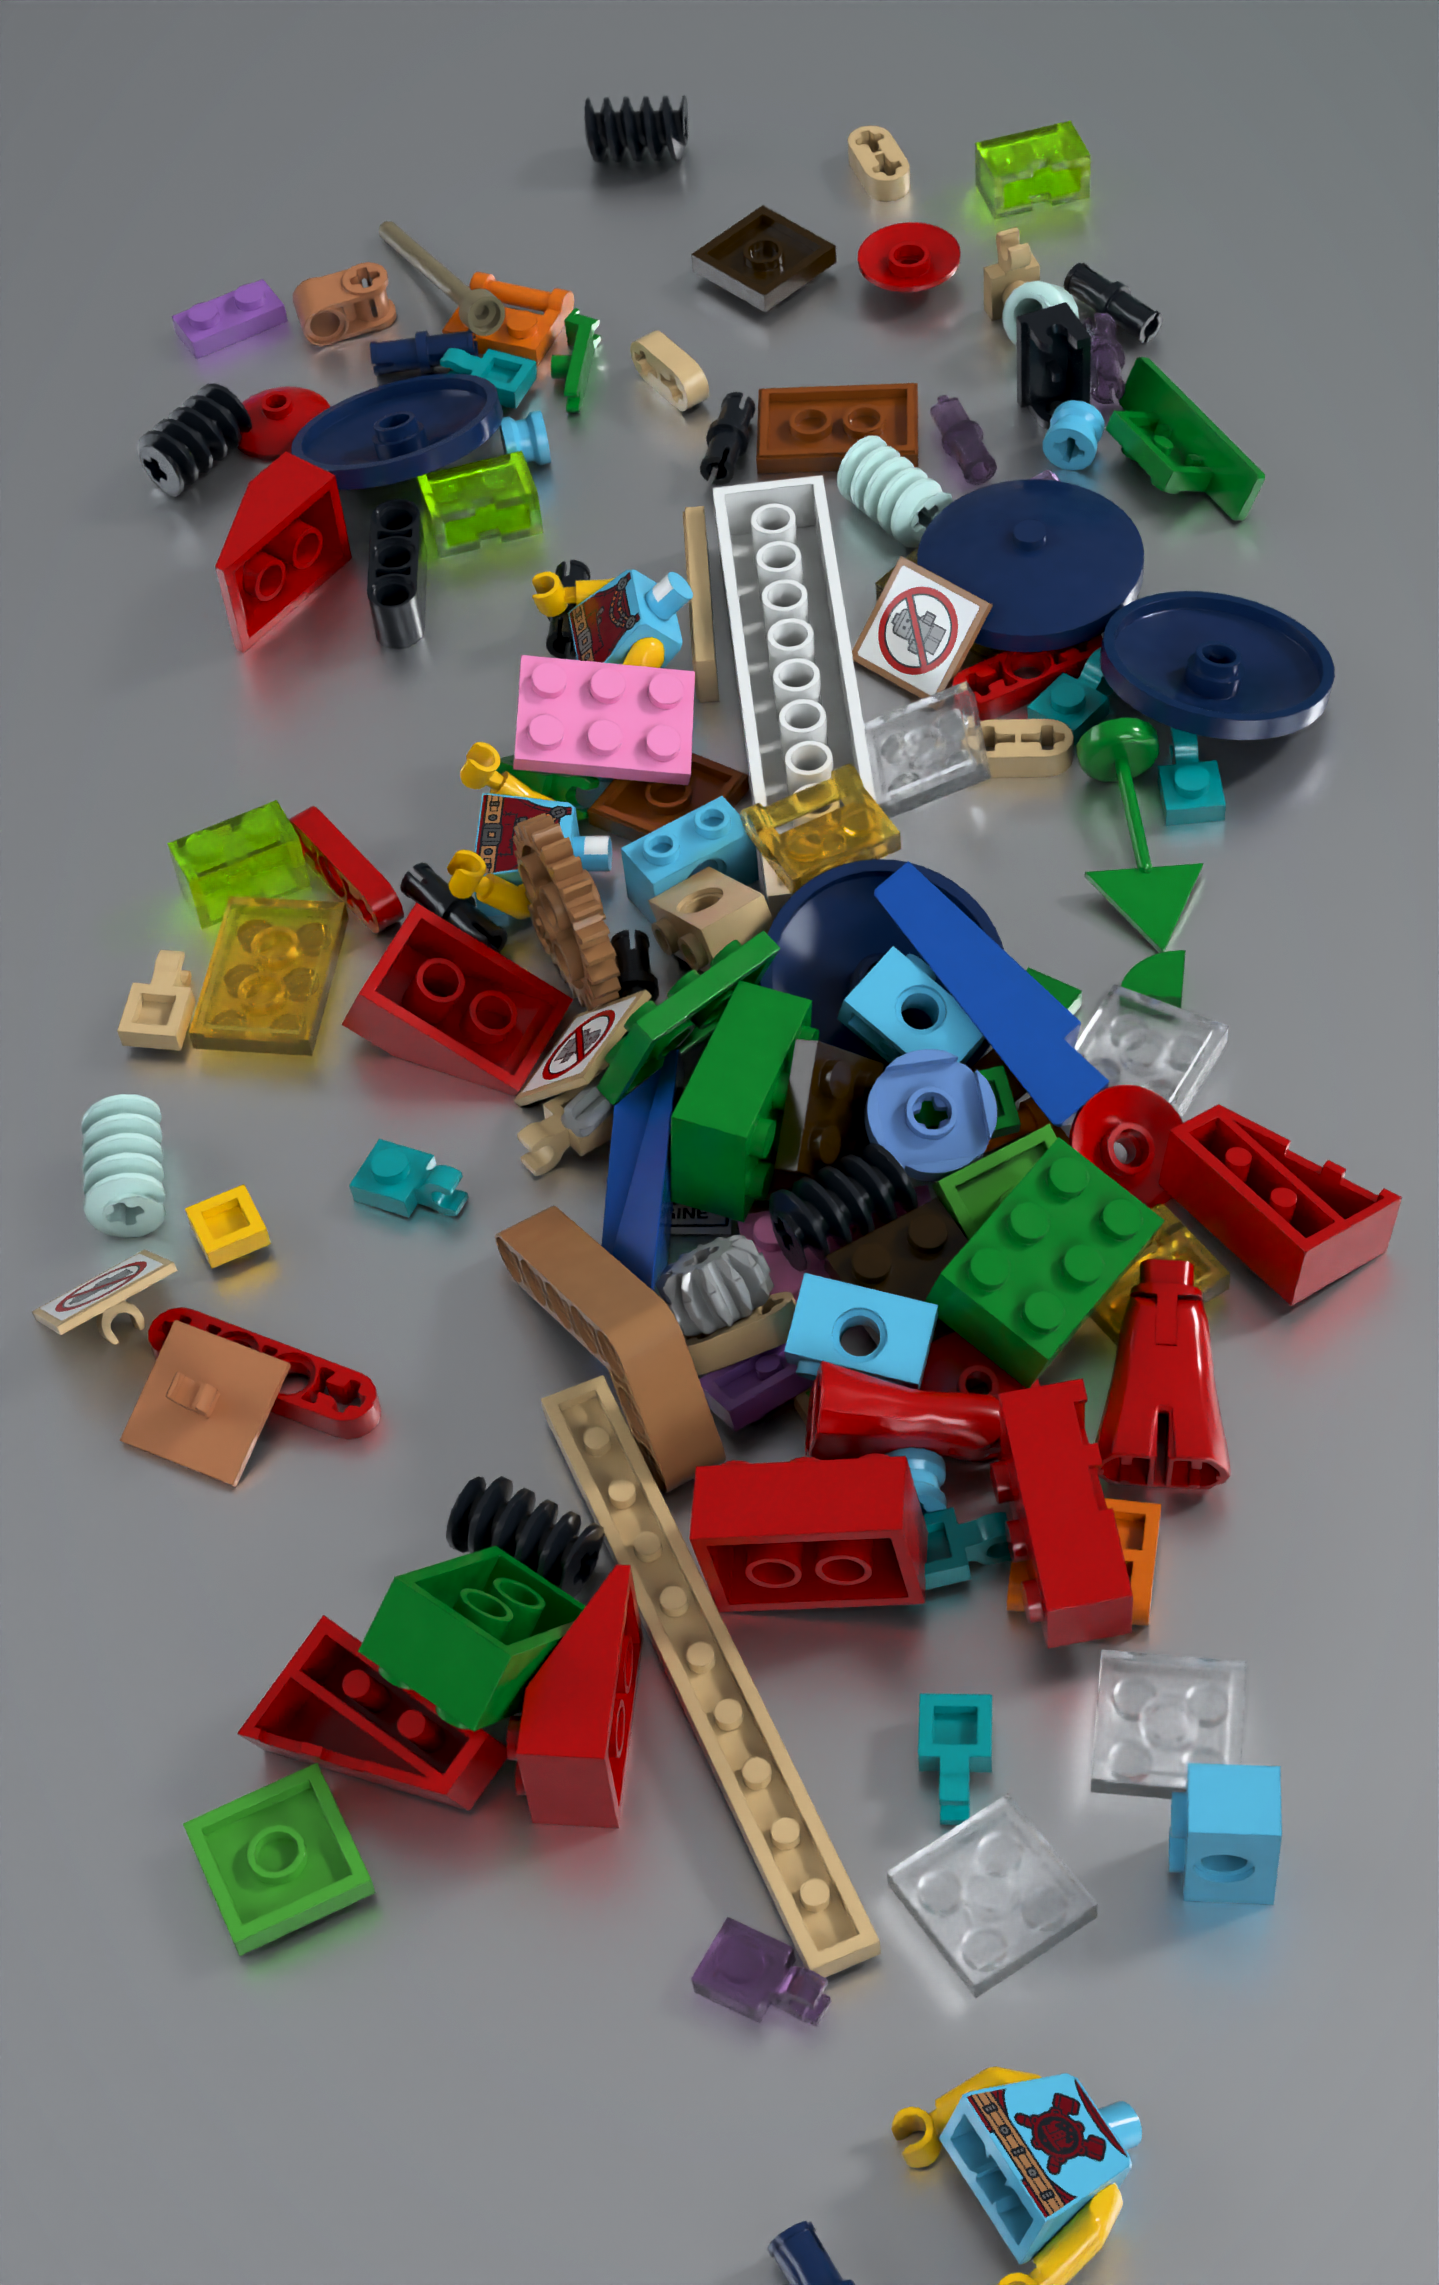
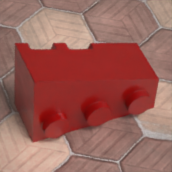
(1271, 1206)
(1060, 1516)
(352, 1721)

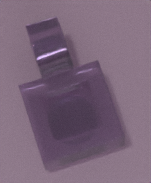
(755, 1971)

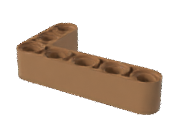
(627, 1332)

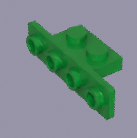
(1181, 443)

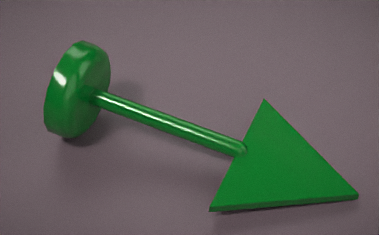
(1147, 894)

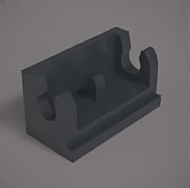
(1052, 361)

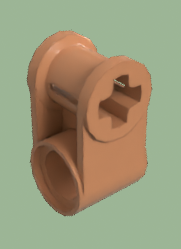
(340, 307)

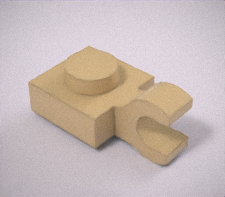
(1014, 267)
(162, 1010)
(550, 1138)

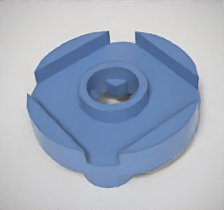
(951, 1088)

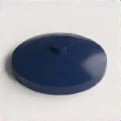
(401, 429)
(1044, 558)
(1216, 665)
(838, 932)

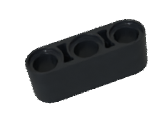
(397, 573)

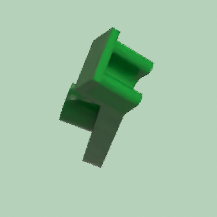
(576, 367)

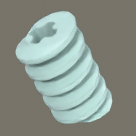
(890, 489)
(123, 1166)

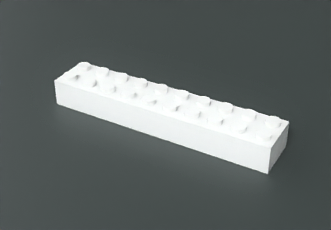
(789, 645)

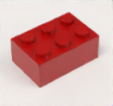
(810, 1533)

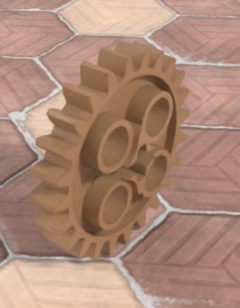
(566, 911)

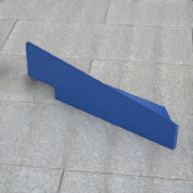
(997, 994)
(640, 1174)

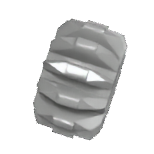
(715, 1284)

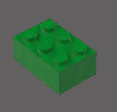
(735, 1103)
(1043, 1262)
(469, 1634)

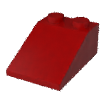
(280, 546)
(456, 1005)
(581, 1714)

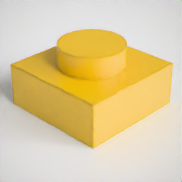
(227, 1226)

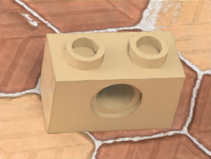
(706, 915)

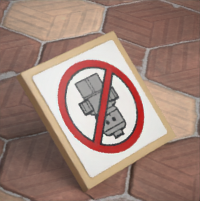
(581, 1049)
(106, 1296)

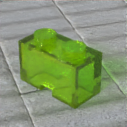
(1032, 169)
(480, 503)
(241, 858)

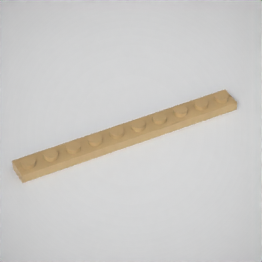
(712, 1683)

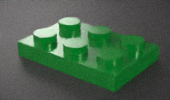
(683, 1018)

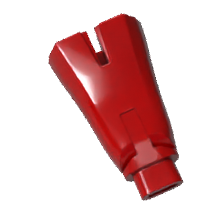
(1162, 1395)
(866, 1415)

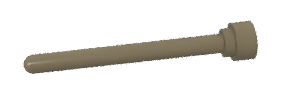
(477, 308)

